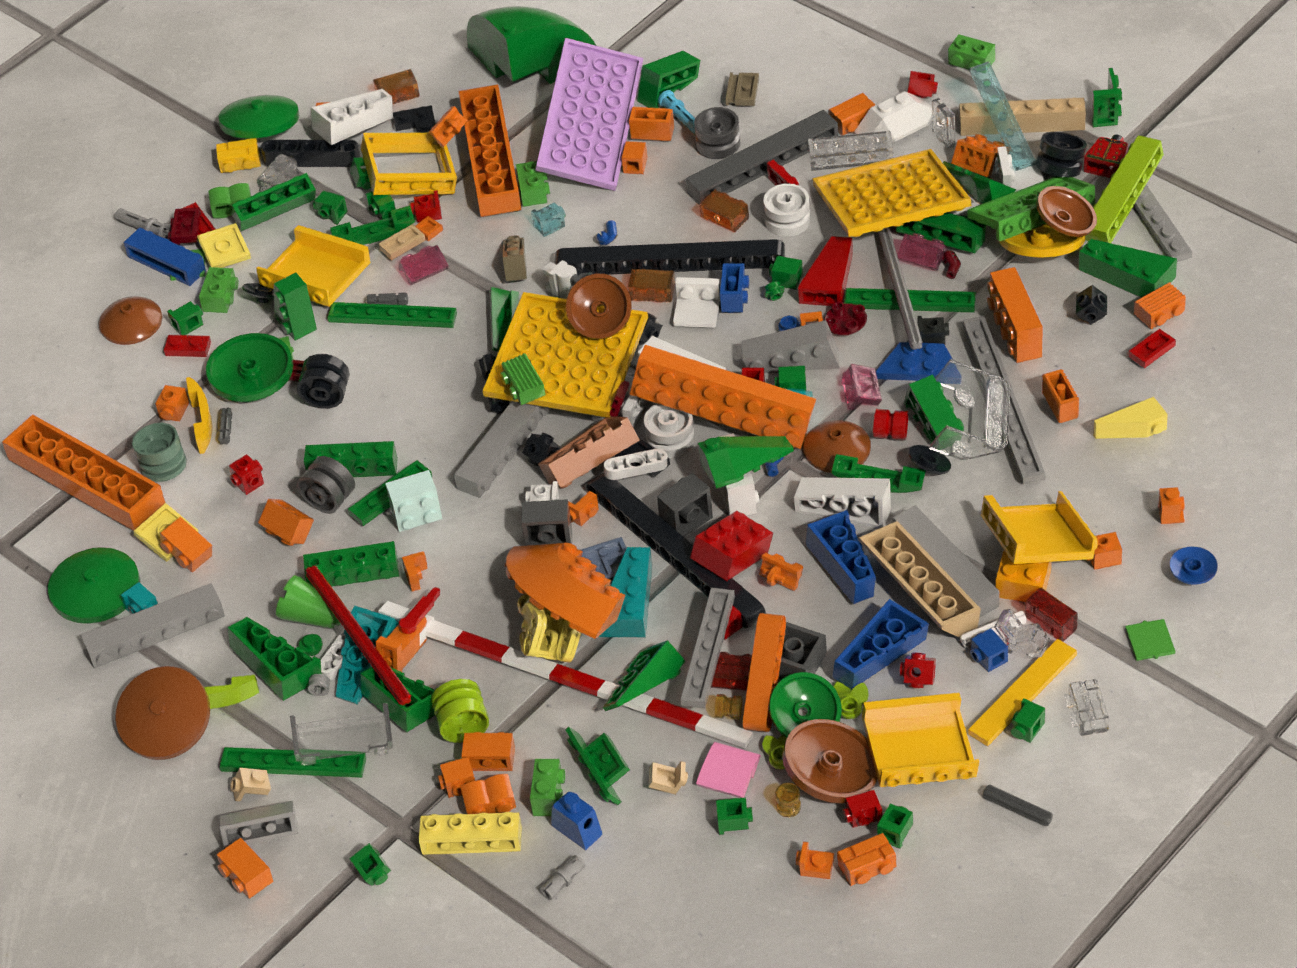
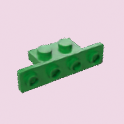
(502, 309)
(603, 761)

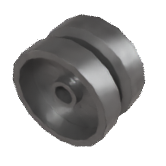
(717, 132)
(326, 484)

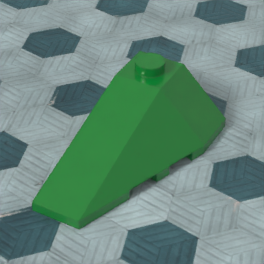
(645, 672)

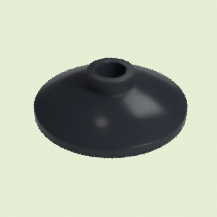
(259, 291)
(929, 460)

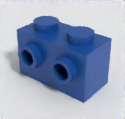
(733, 288)

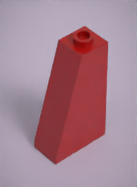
(829, 274)

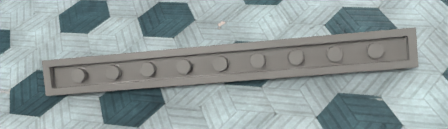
(1019, 438)

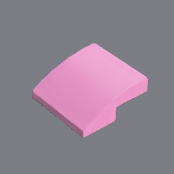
(728, 770)

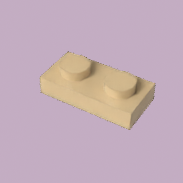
(402, 242)

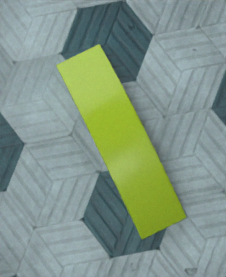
(240, 690)

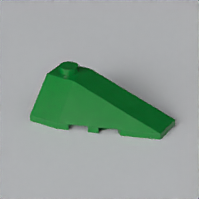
(978, 186)
(730, 458)

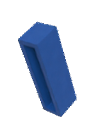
(164, 256)

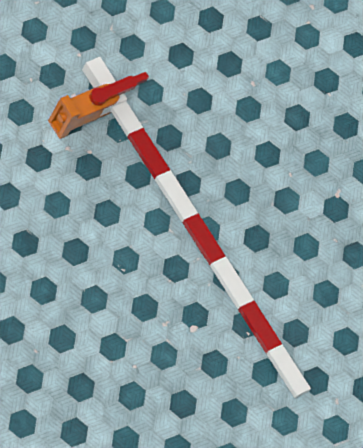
(416, 626)

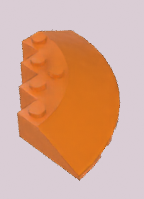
(565, 585)

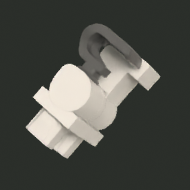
(561, 278)

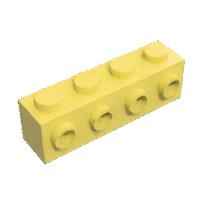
(470, 833)

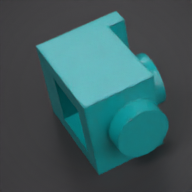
(138, 598)

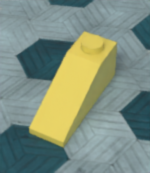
(1133, 421)

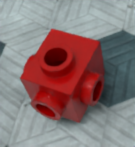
(246, 474)
(926, 665)

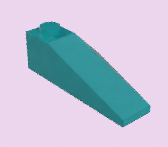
(353, 660)

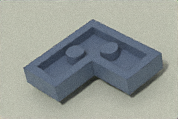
(605, 555)

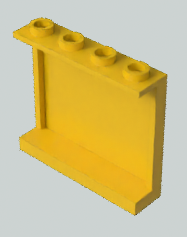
(322, 262)
(1039, 531)
(918, 740)

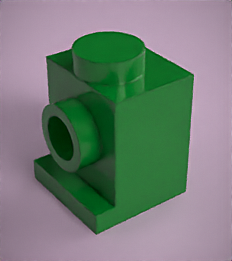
(360, 174)
(380, 205)
(330, 206)
(186, 318)
(1028, 720)
(733, 815)
(895, 824)
(364, 862)

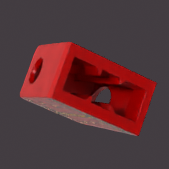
(1105, 156)

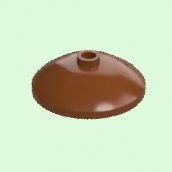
(1066, 211)
(591, 293)
(130, 320)
(835, 438)

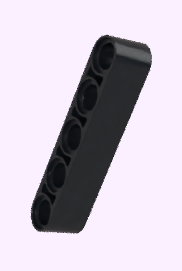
(312, 152)

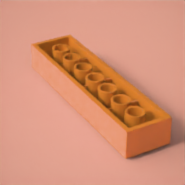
(489, 151)
(721, 396)
(83, 472)

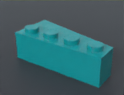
(634, 581)

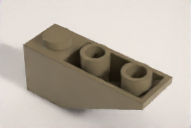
(514, 258)

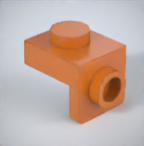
(584, 509)

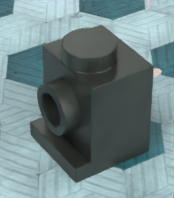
(933, 329)

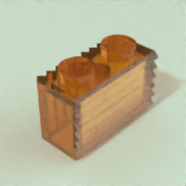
(399, 85)
(724, 210)
(651, 285)

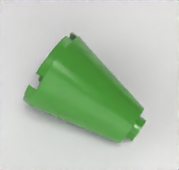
(304, 605)

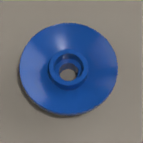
(1193, 565)

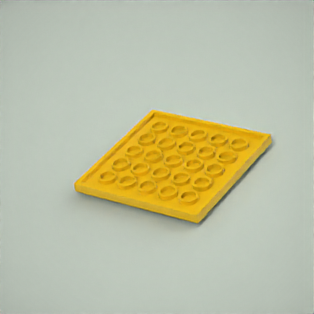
(891, 192)
(575, 369)

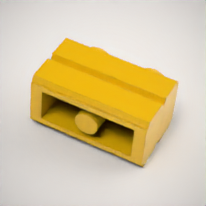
(238, 155)

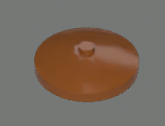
(162, 713)
(829, 760)

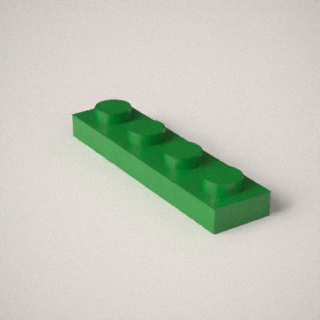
(378, 501)

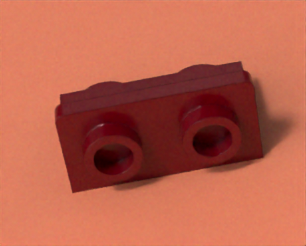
(184, 225)

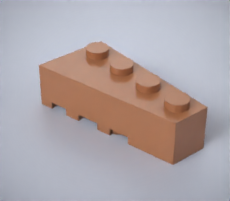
(588, 450)

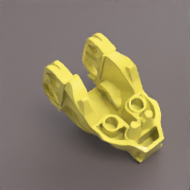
(545, 635)

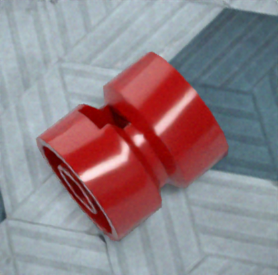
(890, 424)

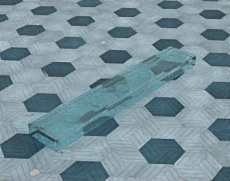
(1002, 116)

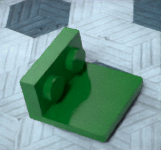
(1106, 103)

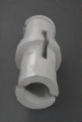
(562, 877)

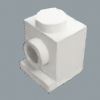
(543, 492)

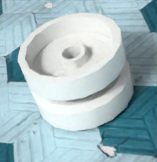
(787, 210)
(669, 430)

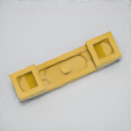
(203, 429)

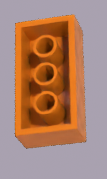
(1015, 315)

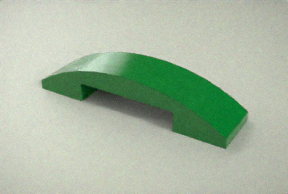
(376, 230)
(900, 482)

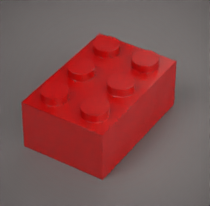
(731, 545)

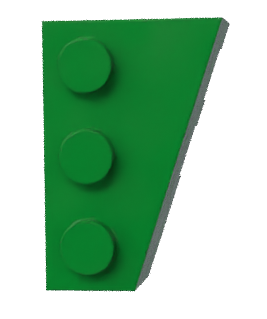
(665, 74)
(293, 307)
(931, 407)
(405, 716)

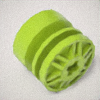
(459, 709)

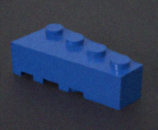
(842, 555)
(879, 643)

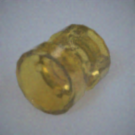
(728, 706)
(788, 800)

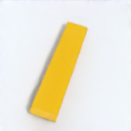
(1027, 686)

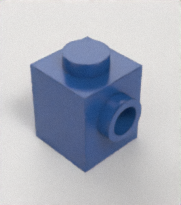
(989, 650)

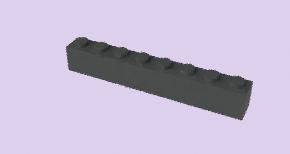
(752, 161)

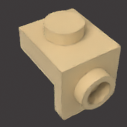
(667, 778)
(250, 781)

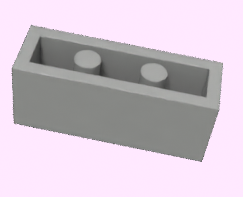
(259, 824)

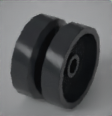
(1061, 154)
(323, 381)

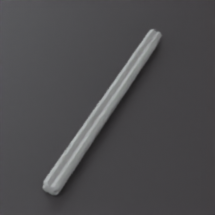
(900, 289)

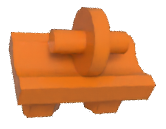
(447, 126)
(780, 572)

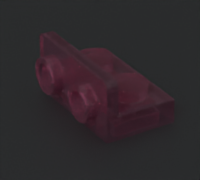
(922, 251)
(423, 264)
(861, 386)

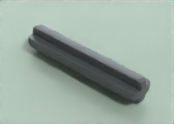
(1018, 805)

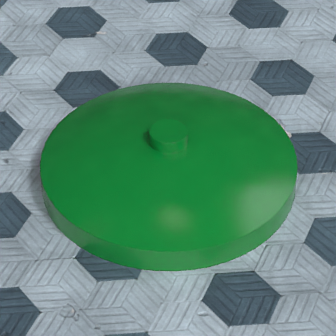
(258, 116)
(249, 367)
(90, 584)

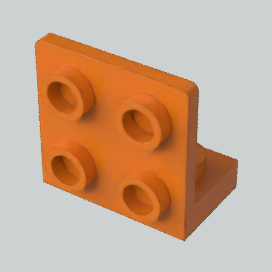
(976, 154)

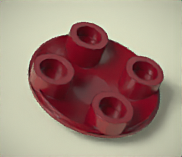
(846, 318)

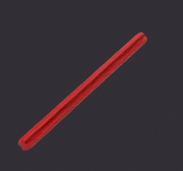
(358, 635)

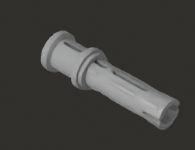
(140, 222)

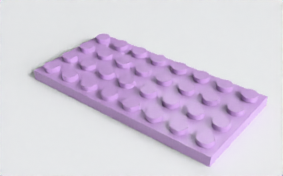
(589, 114)

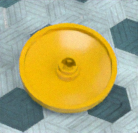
(1042, 243)

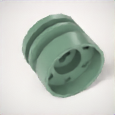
(159, 452)

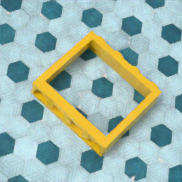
(407, 182)

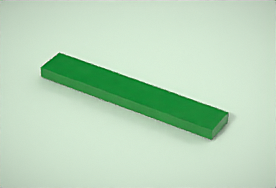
(920, 299)
(392, 315)
(284, 762)

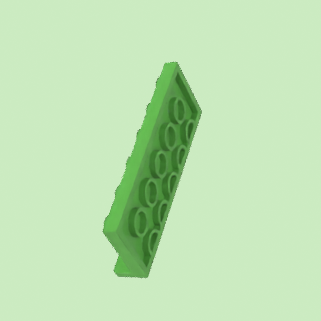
(1018, 210)

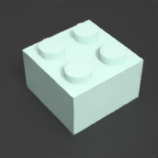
(413, 501)

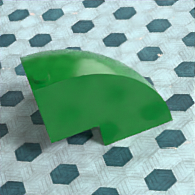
(521, 41)

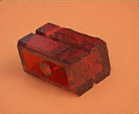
(1051, 614)
(732, 671)

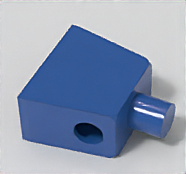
(576, 820)

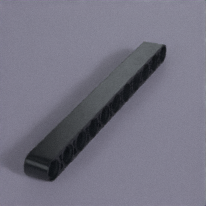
(672, 257)
(669, 544)

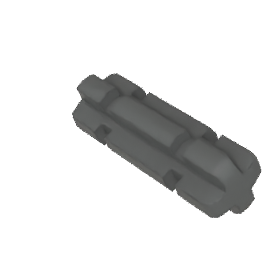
(388, 298)
(224, 426)

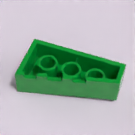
(272, 658)

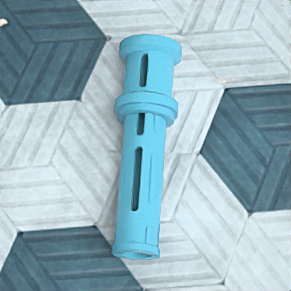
(678, 109)

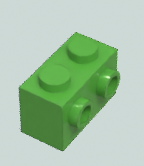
(970, 52)
(532, 184)
(218, 290)
(546, 786)

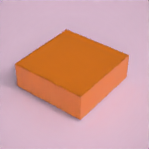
(429, 228)

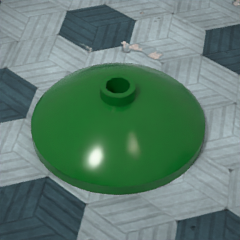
(803, 692)

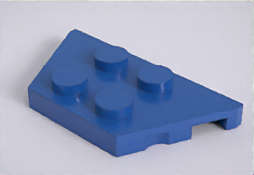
(914, 364)

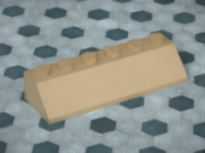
(1031, 115)
(923, 578)

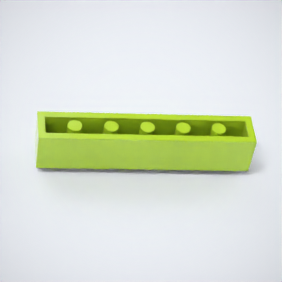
(1125, 187)

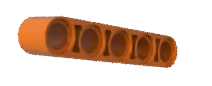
(764, 671)

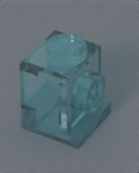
(548, 219)

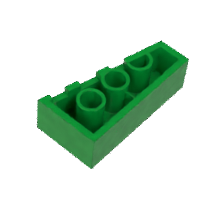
(1127, 267)

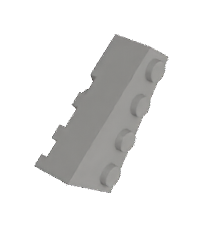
(799, 346)

